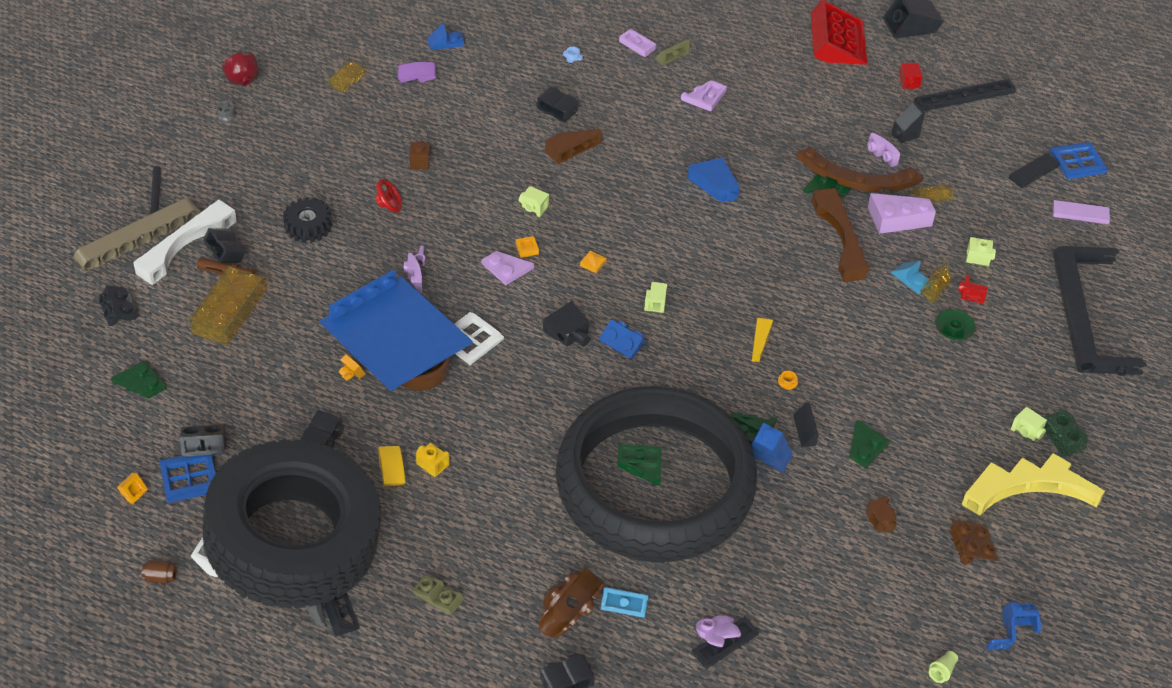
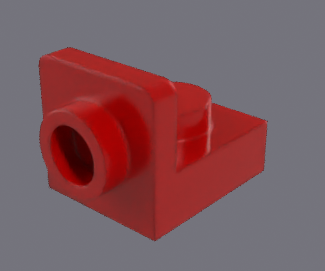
(972, 291)

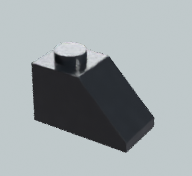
(908, 123)

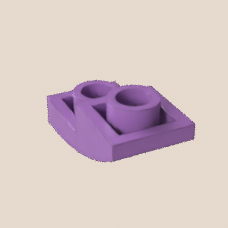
(419, 70)

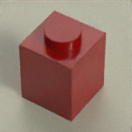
(910, 75)

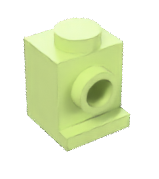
(534, 200)
(656, 297)
(1029, 424)

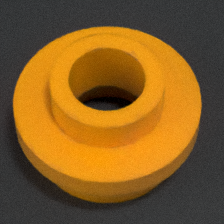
(788, 375)

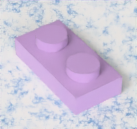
(637, 42)

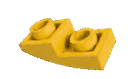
(391, 465)

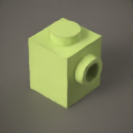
(980, 251)

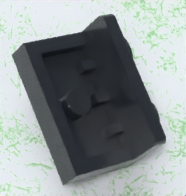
(117, 304)

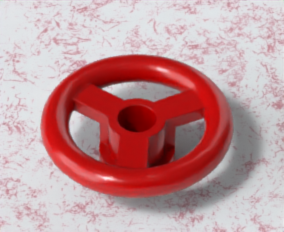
(385, 198)

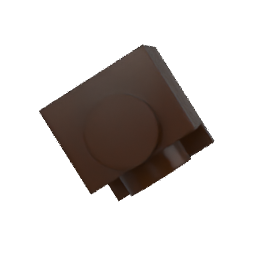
(881, 515)

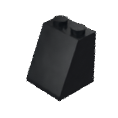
(912, 18)

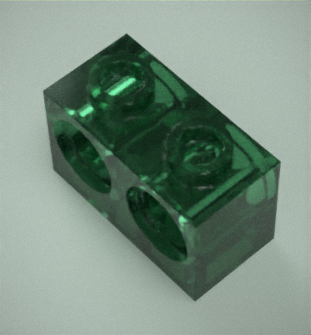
(1065, 433)

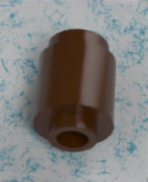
(159, 571)

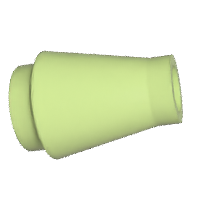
(942, 668)

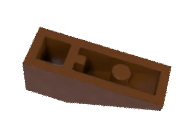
(569, 144)

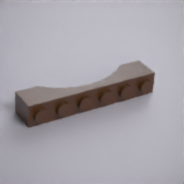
(829, 207)

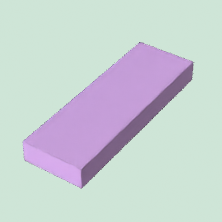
(1081, 212)

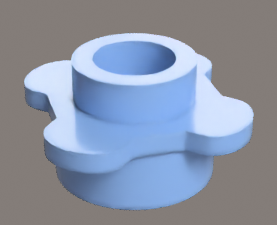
(572, 54)

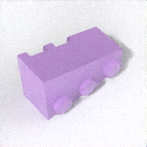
(900, 212)

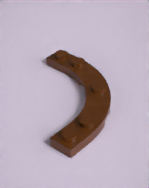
(860, 181)

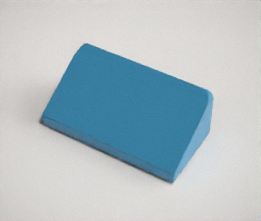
(624, 602)

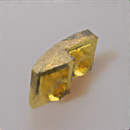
(345, 76)

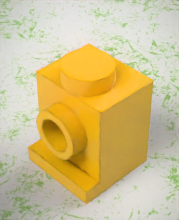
(432, 459)

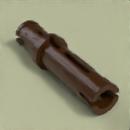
(218, 267)

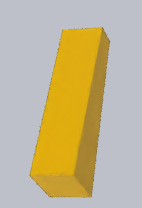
(762, 333)

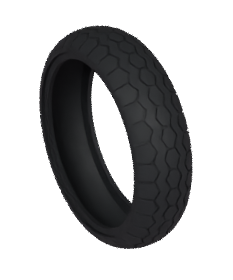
(656, 539)

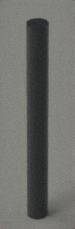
(155, 189)

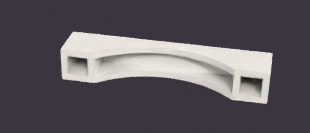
(155, 262)

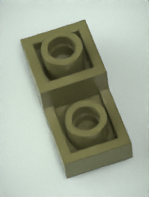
(435, 593)

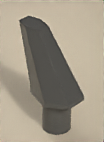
(316, 614)

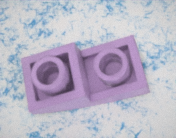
(884, 148)
(413, 270)

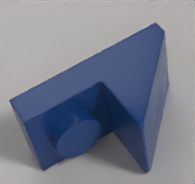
(440, 39)

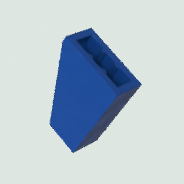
(715, 179)
(771, 447)

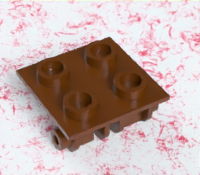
(972, 541)

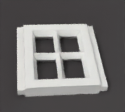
(482, 348)

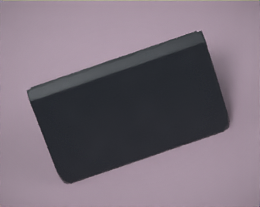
(806, 426)
(335, 616)

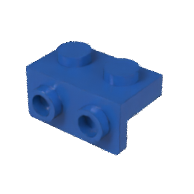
(622, 339)

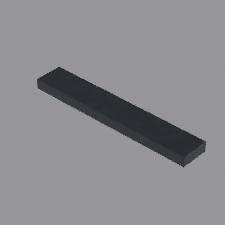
(965, 95)

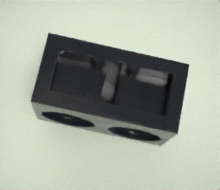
(202, 440)

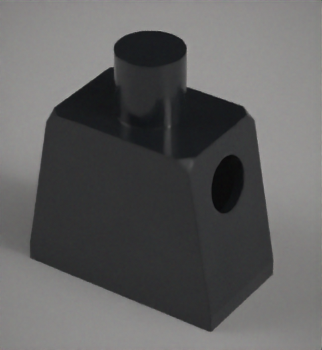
(567, 325)

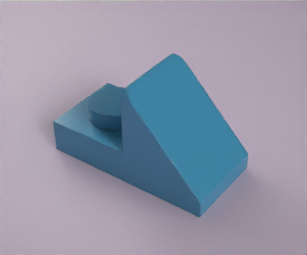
(910, 275)

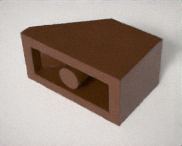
(419, 155)

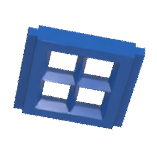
(1099, 168)
(191, 491)

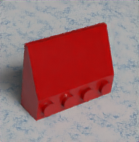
(837, 35)

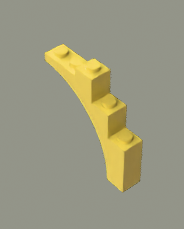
(1027, 477)

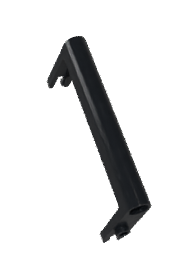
(1076, 312)

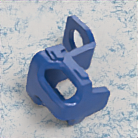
(1009, 614)

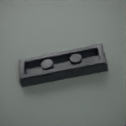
(1034, 170)
(710, 654)

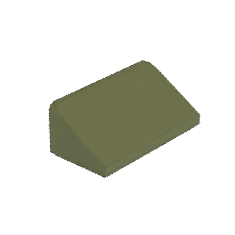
(673, 52)

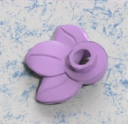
(717, 629)

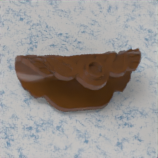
(558, 615)

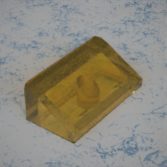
(934, 193)
(937, 284)

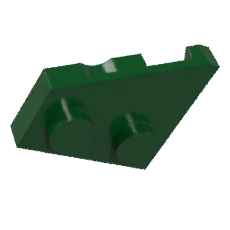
(821, 183)
(140, 379)
(866, 444)
(641, 461)

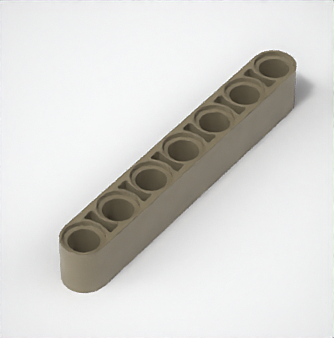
(136, 234)

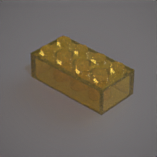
(227, 305)

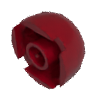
(241, 68)

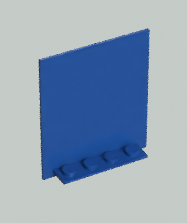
(393, 330)

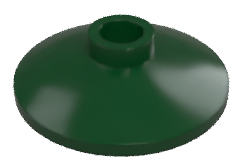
(962, 322)

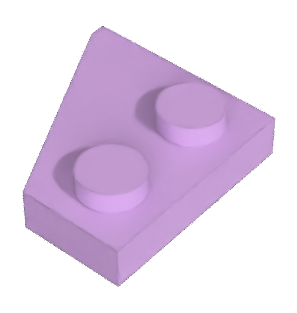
(706, 95)
(506, 267)

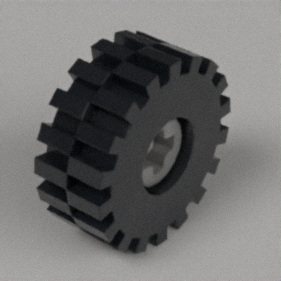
(299, 227)

